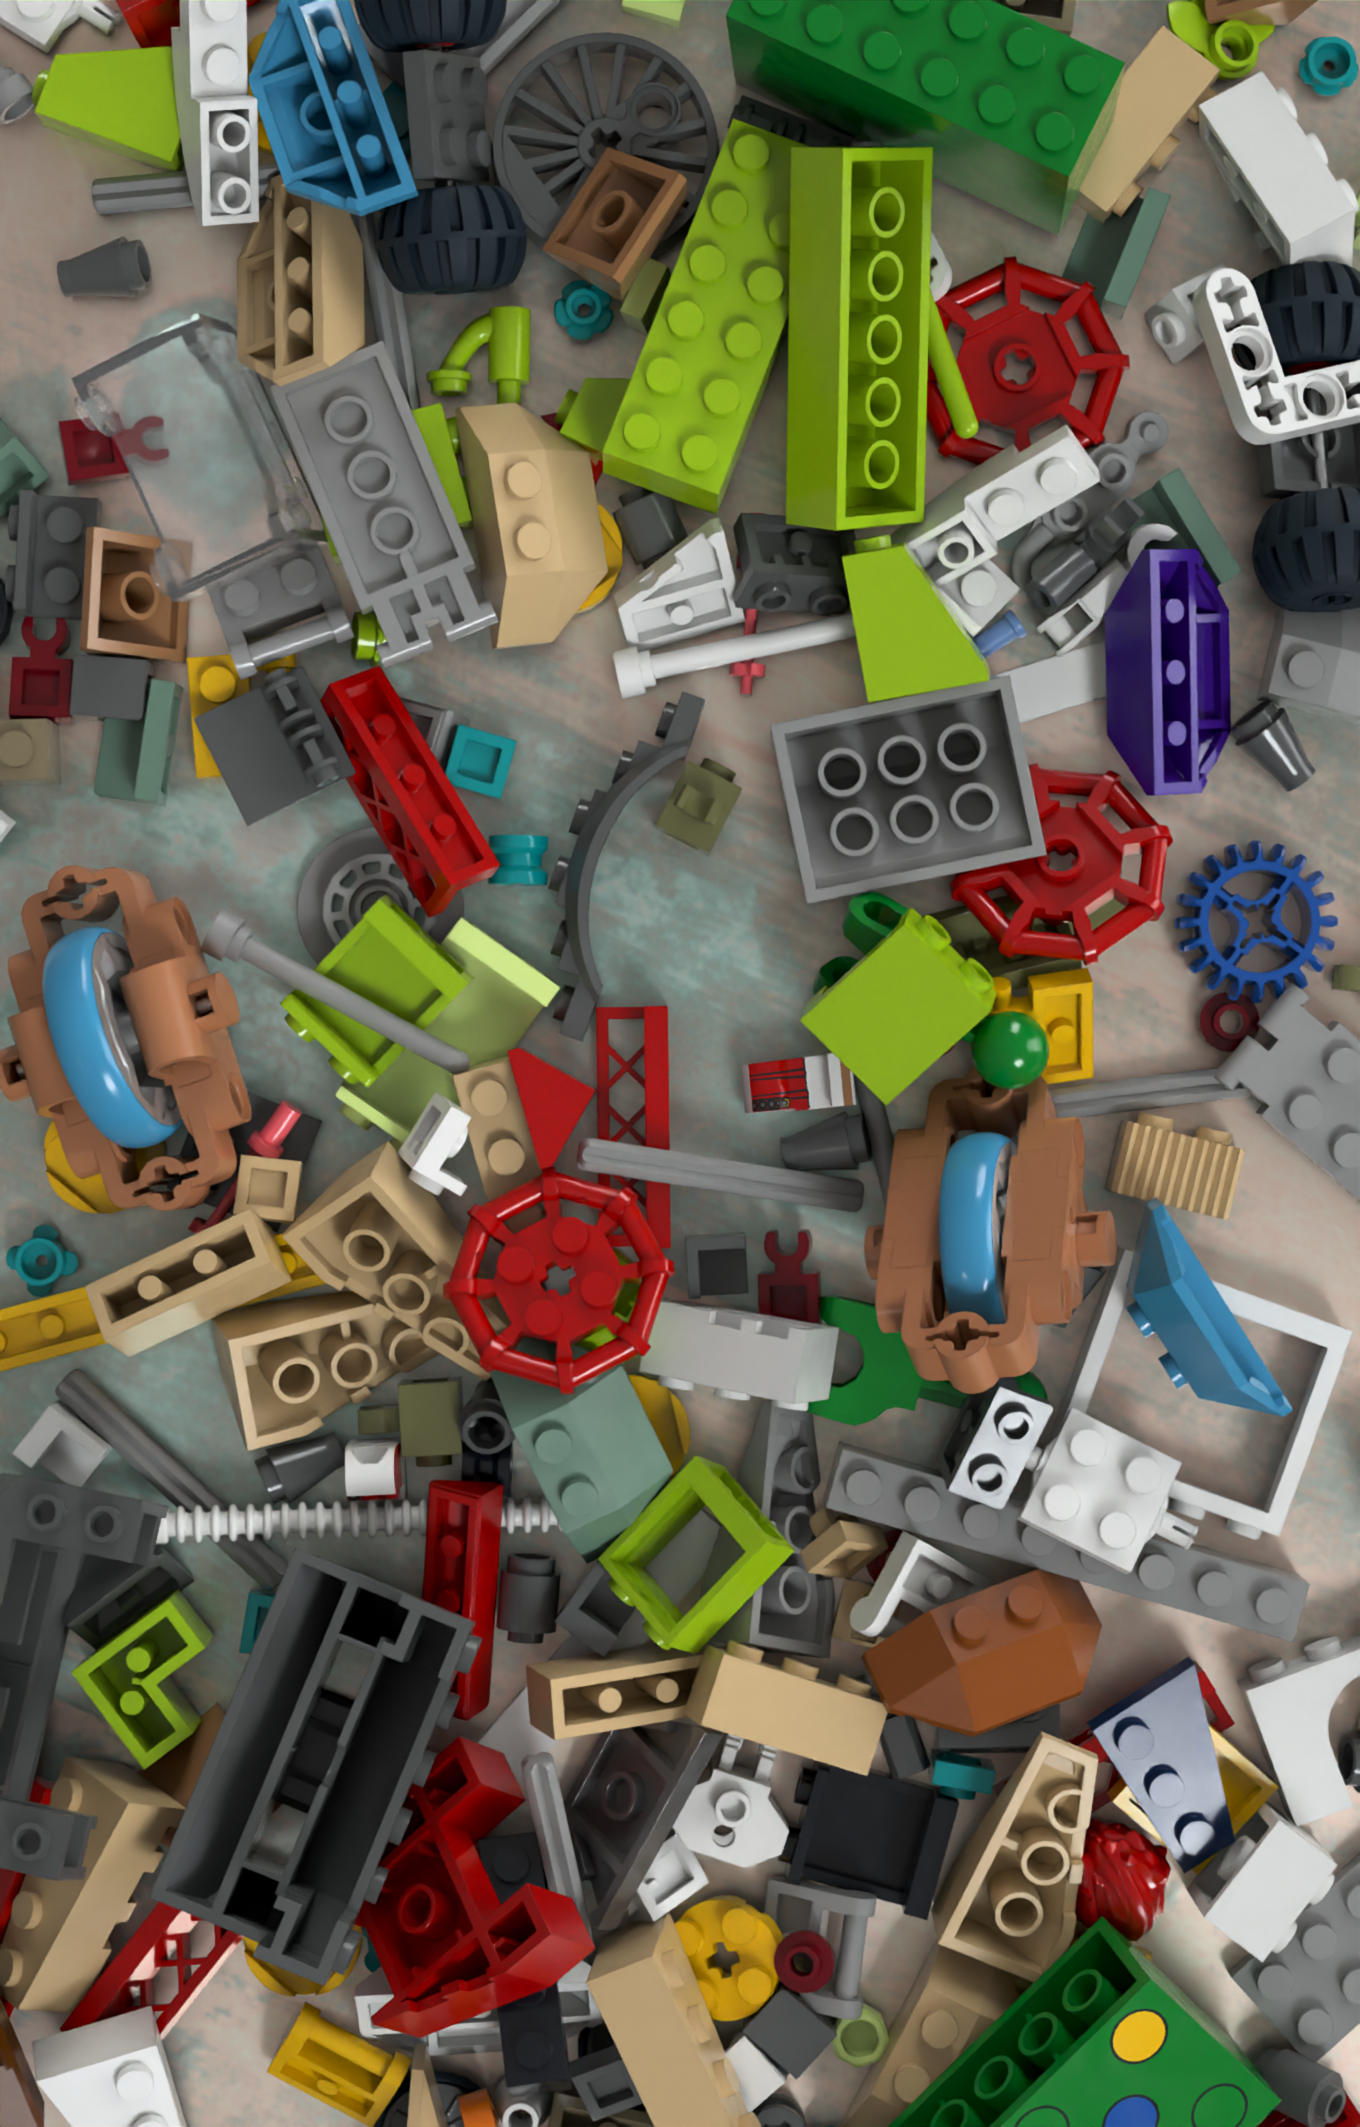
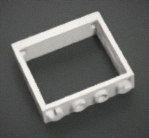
(1189, 1498)

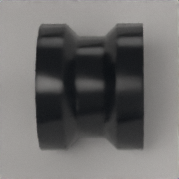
(488, 1467)

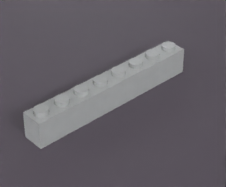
(1164, 1573)

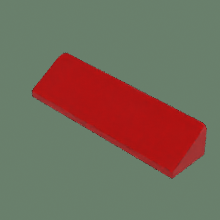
(463, 1572)

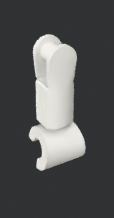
(1100, 590)

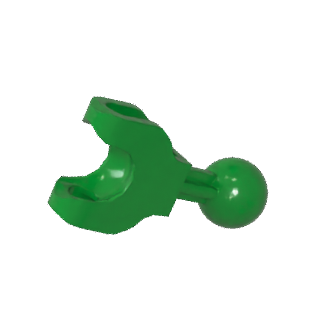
(1005, 1048)
(887, 1373)

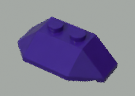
(1168, 672)

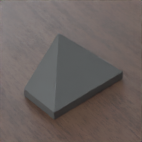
(117, 1593)

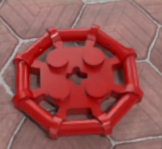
(1026, 335)
(1084, 888)
(526, 1264)

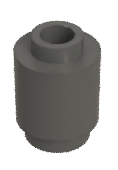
(648, 525)
(528, 1597)
(1306, 2088)

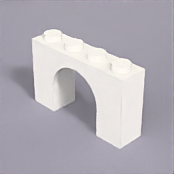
(1291, 1720)

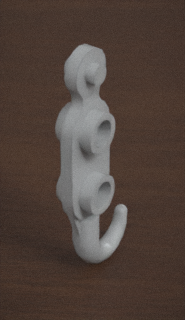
(1144, 434)

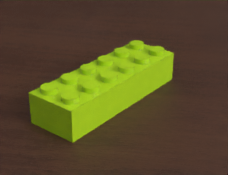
(712, 330)
(858, 335)

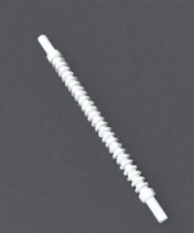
(331, 1520)

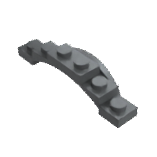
(593, 824)

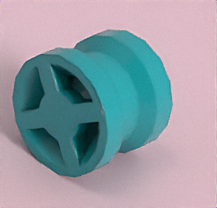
(519, 860)

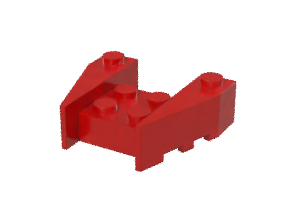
(438, 1918)

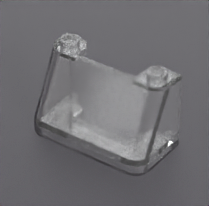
(202, 456)

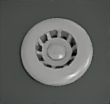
(325, 879)

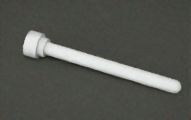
(640, 669)

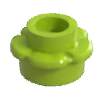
(366, 637)

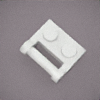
(920, 1578)

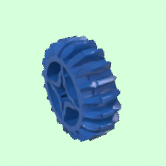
(1280, 938)

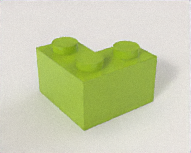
(132, 1679)

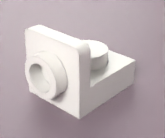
(1175, 322)
(978, 595)
(435, 1137)
(668, 1882)

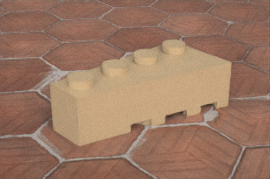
(64, 1927)
(665, 2028)

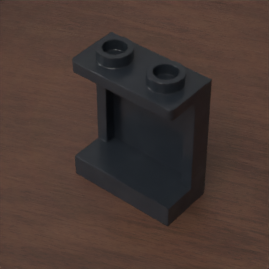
(870, 1835)

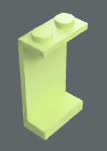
(480, 1021)

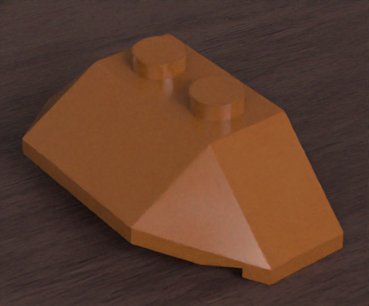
(989, 1655)

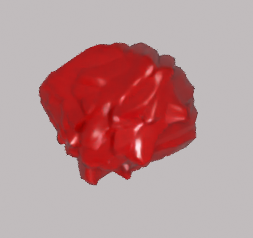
(1121, 1879)

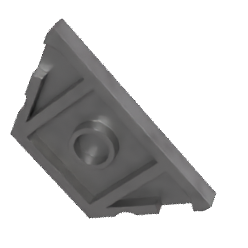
(629, 1804)

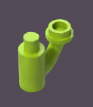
(508, 339)

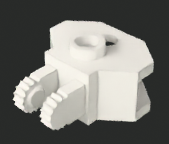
(738, 1800)

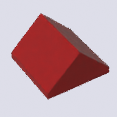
(550, 1101)

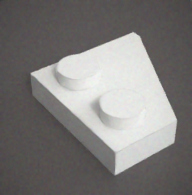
(681, 593)

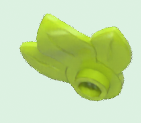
(1190, 24)

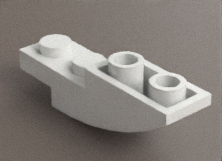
(215, 111)
(994, 501)

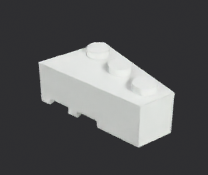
(1279, 173)
(741, 1354)
(110, 2073)

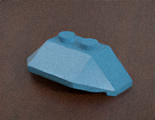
(328, 110)
(1194, 1321)

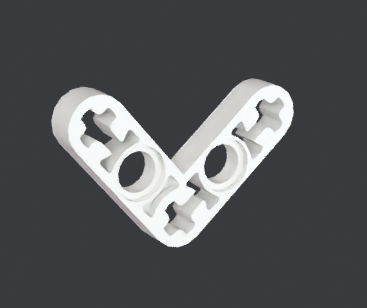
(1279, 393)

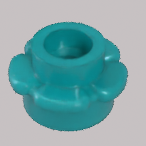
(1333, 50)
(578, 325)

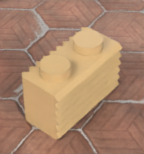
(1174, 1167)

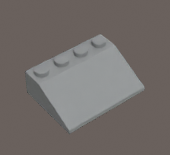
(907, 789)

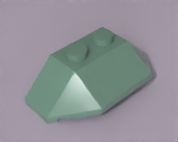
(586, 1449)

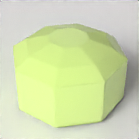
(861, 2039)

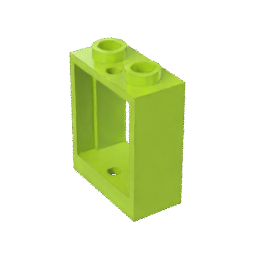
(626, 1559)

